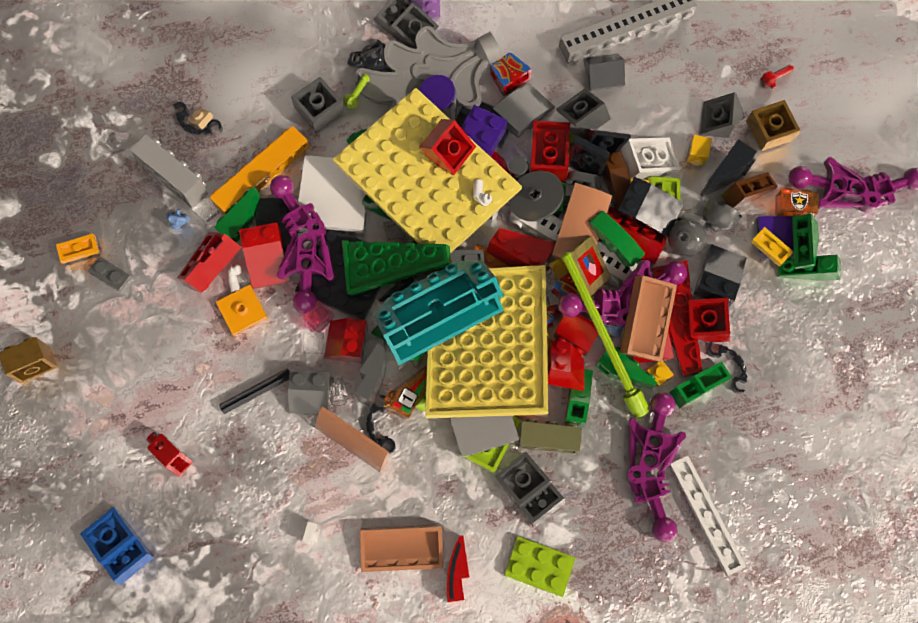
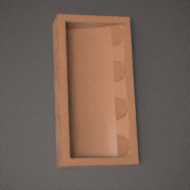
(582, 208)
(648, 318)
(352, 439)
(401, 548)

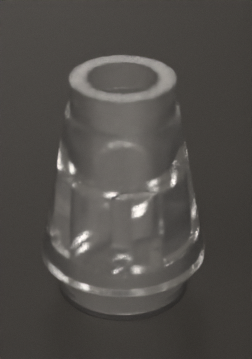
(338, 392)

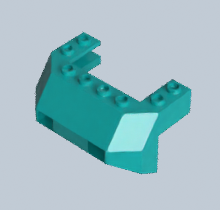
(438, 308)

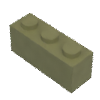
(550, 436)

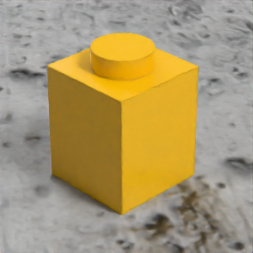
(699, 150)

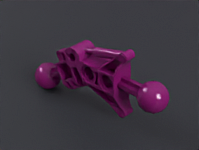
(871, 191)
(299, 221)
(616, 303)
(653, 488)

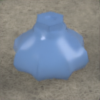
(177, 219)

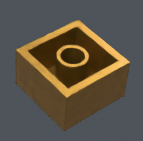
(773, 125)
(27, 359)

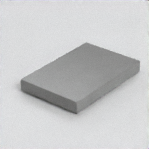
(483, 433)

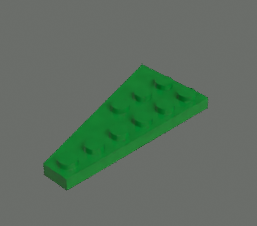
(383, 263)

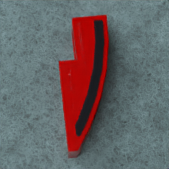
(457, 571)

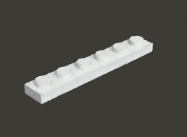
(707, 516)

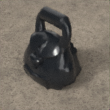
(370, 57)

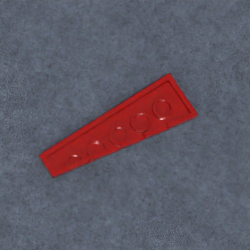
(685, 348)

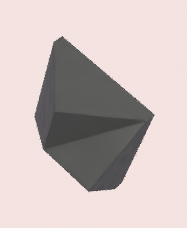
(721, 115)

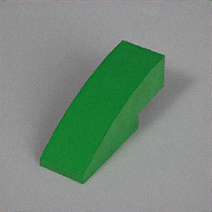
(616, 239)
(700, 384)

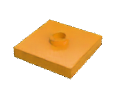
(241, 310)

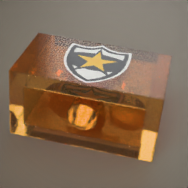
(796, 203)

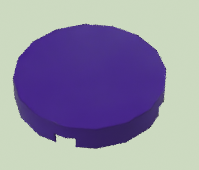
(439, 91)

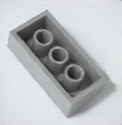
(169, 171)

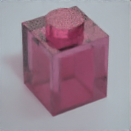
(318, 317)

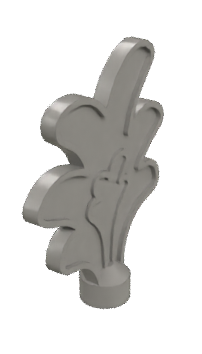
(432, 57)

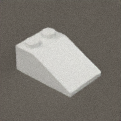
(650, 157)

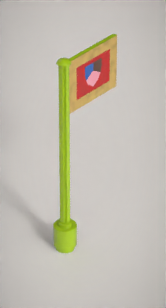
(589, 274)

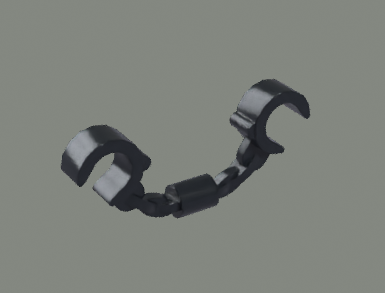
(206, 131)
(738, 360)
(370, 427)

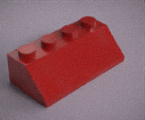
(648, 240)

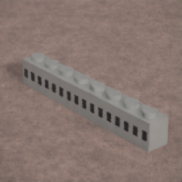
(624, 27)

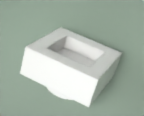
(311, 533)

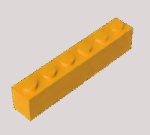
(261, 169)

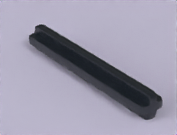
(255, 391)

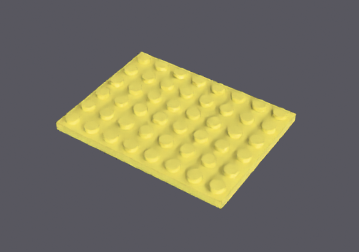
(411, 188)
(499, 362)

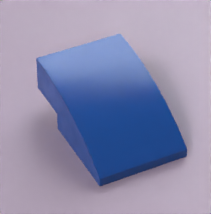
(116, 546)

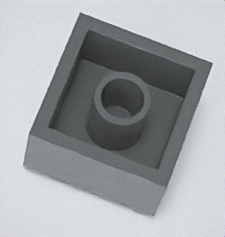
(317, 104)

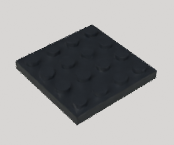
(334, 293)

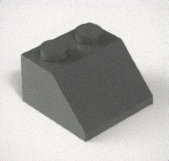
(585, 110)
(308, 391)

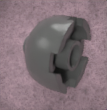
(720, 215)
(689, 230)

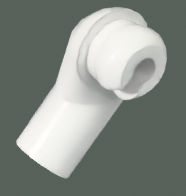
(478, 194)
(233, 271)

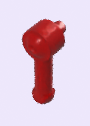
(769, 78)

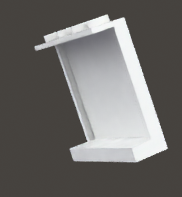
(332, 194)

